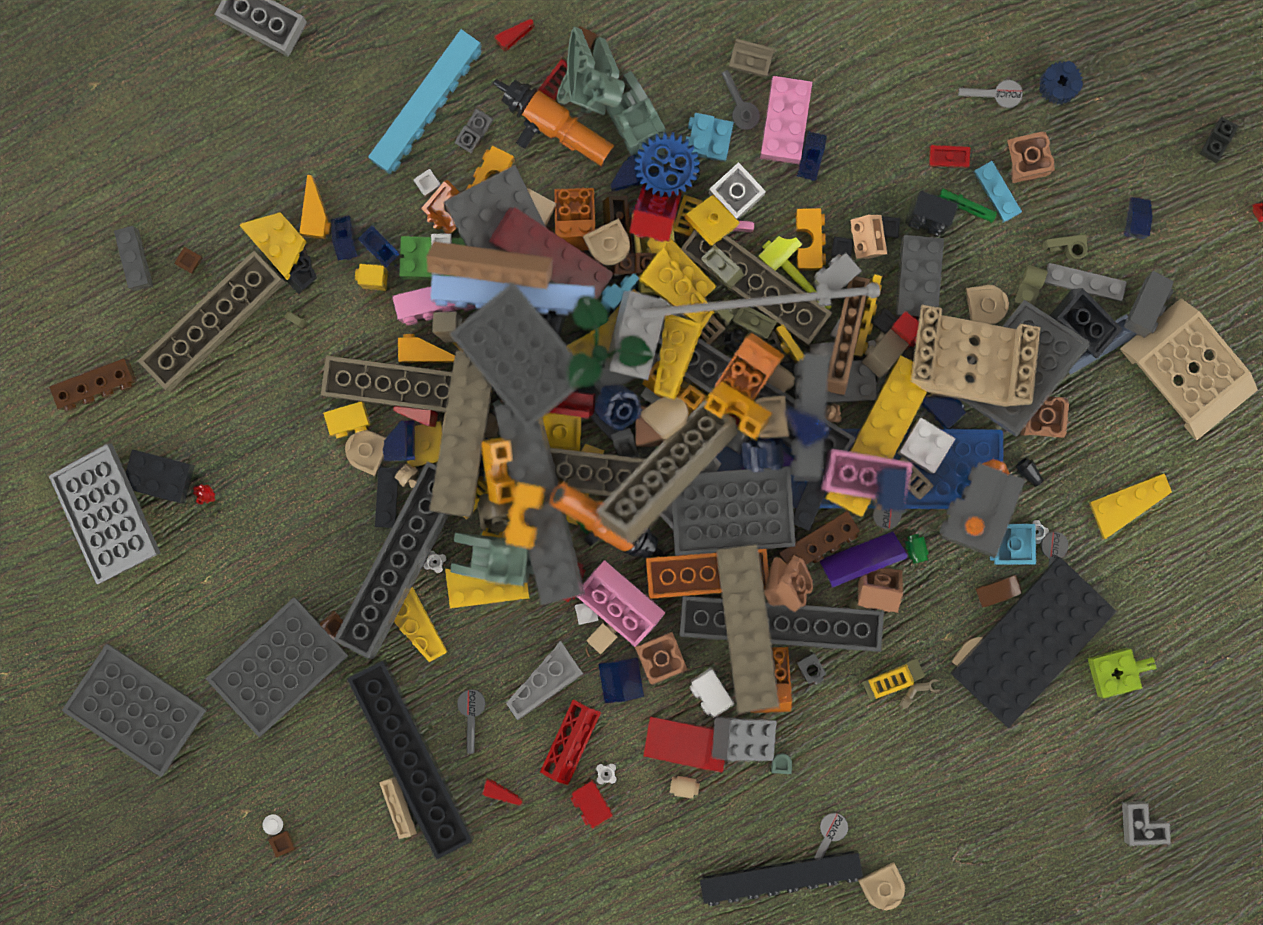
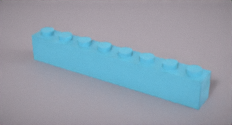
(425, 102)

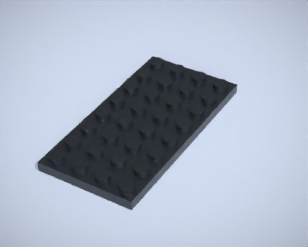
(1033, 642)

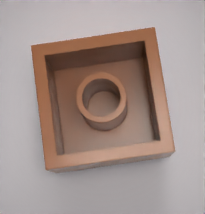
(881, 589)

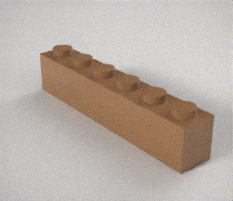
(489, 265)
(846, 338)

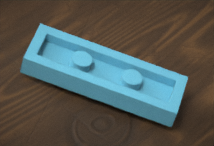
(997, 191)

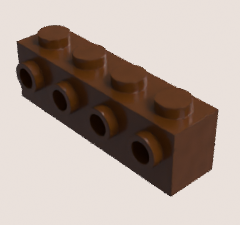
(93, 384)
(823, 540)

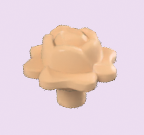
(833, 413)

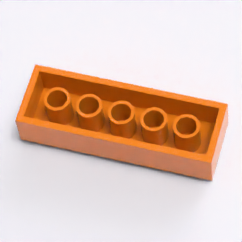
(690, 574)

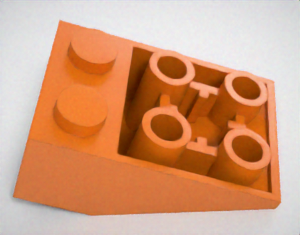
(574, 215)
(751, 367)
(782, 677)

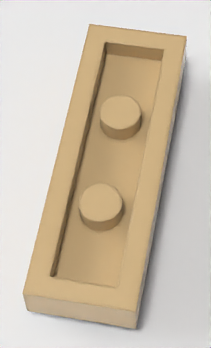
(398, 808)

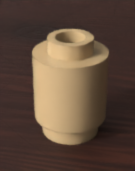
(684, 787)

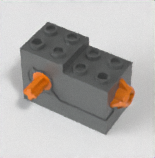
(986, 511)

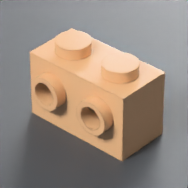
(868, 236)

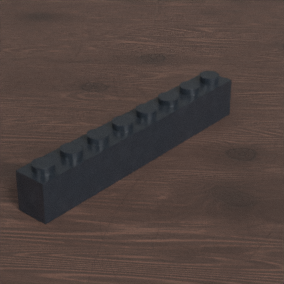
(781, 877)

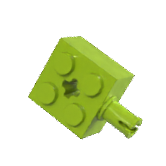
(1128, 672)

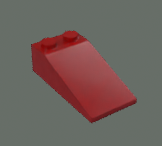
(655, 214)
(681, 744)

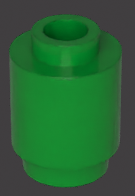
(916, 548)

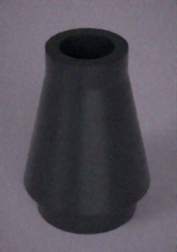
(1029, 471)

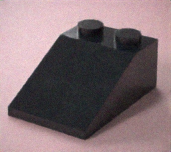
(1088, 319)

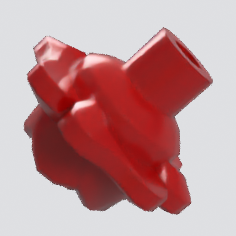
(204, 494)

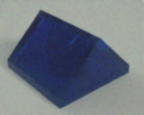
(621, 680)

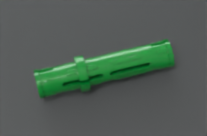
(969, 206)

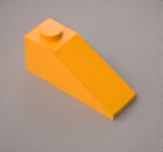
(314, 217)
(415, 350)

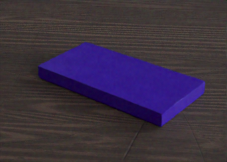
(863, 559)

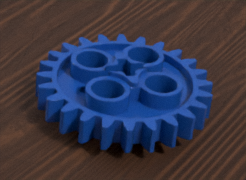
(675, 149)

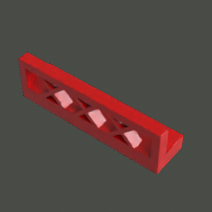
(576, 404)
(573, 744)

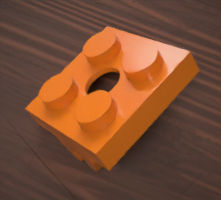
(435, 207)

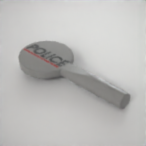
(1006, 93)
(833, 828)

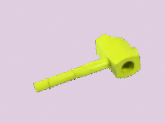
(777, 255)

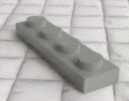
(1091, 283)

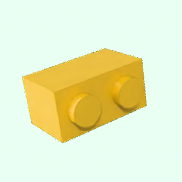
(372, 277)
(347, 419)

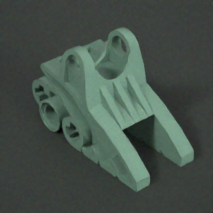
(590, 79)
(636, 118)
(494, 560)

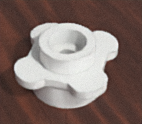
(1042, 531)
(438, 566)
(611, 775)

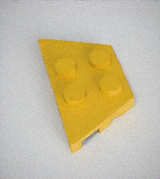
(276, 240)

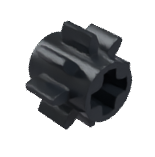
(733, 340)

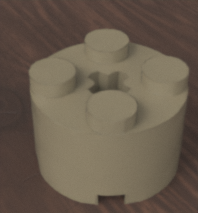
(493, 514)

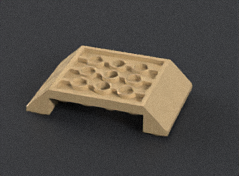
(1183, 339)
(1003, 359)

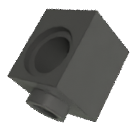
(809, 660)

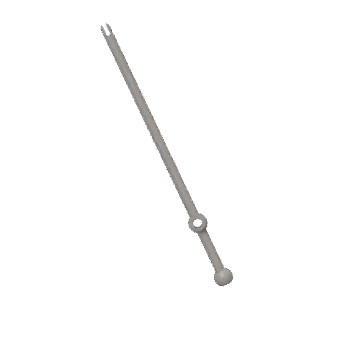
(822, 295)

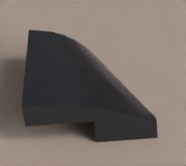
(301, 273)

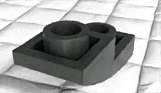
(1218, 140)

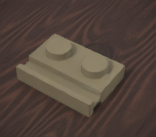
(751, 58)

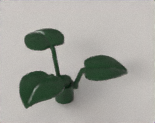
(587, 370)

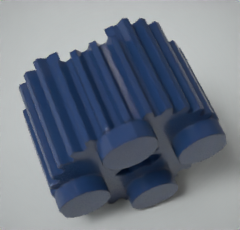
(1068, 75)
(617, 406)
(762, 453)

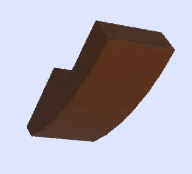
(634, 263)
(998, 591)

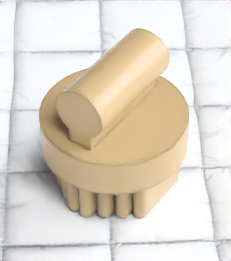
(492, 426)
(407, 476)

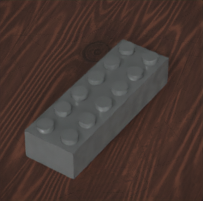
(812, 401)

